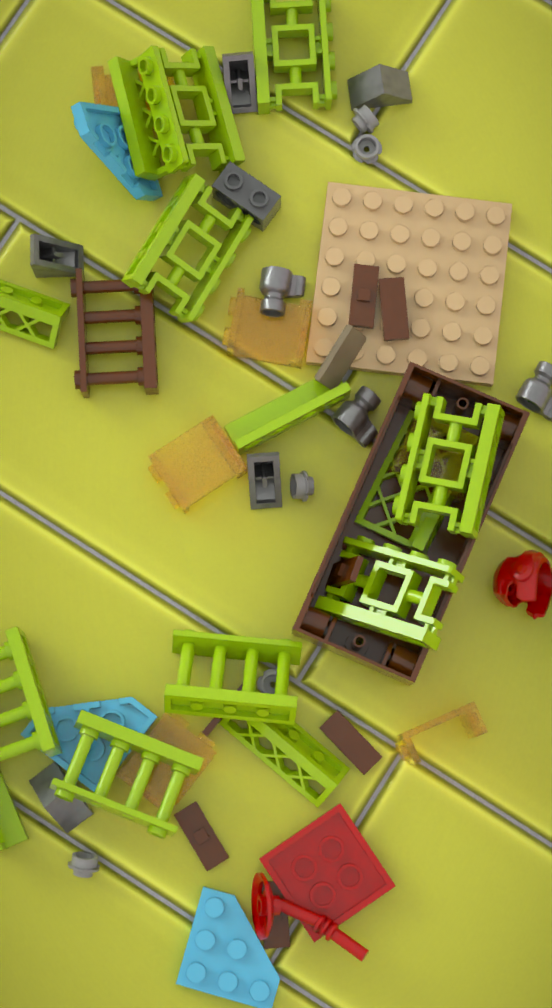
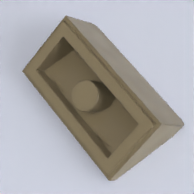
(340, 357)

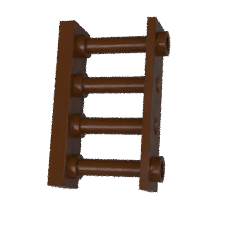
(143, 345)

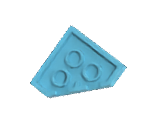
(104, 133)
(122, 711)
(226, 955)

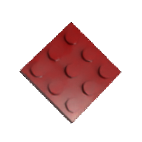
(328, 869)

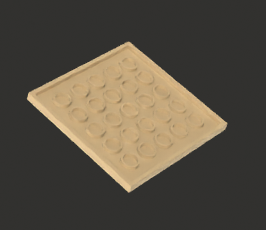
(451, 270)

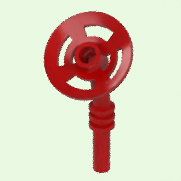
(267, 906)

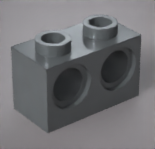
(241, 190)

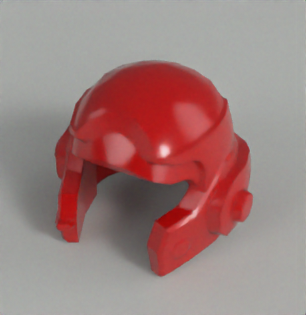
(525, 580)

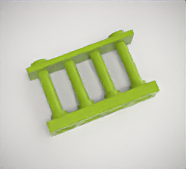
(226, 703)
(34, 708)
(151, 753)

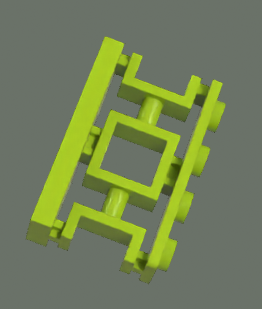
(268, 50)
(210, 105)
(168, 235)
(476, 470)
(380, 614)

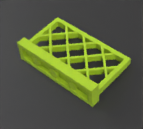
(429, 523)

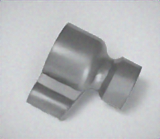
(279, 284)
(536, 392)
(353, 416)

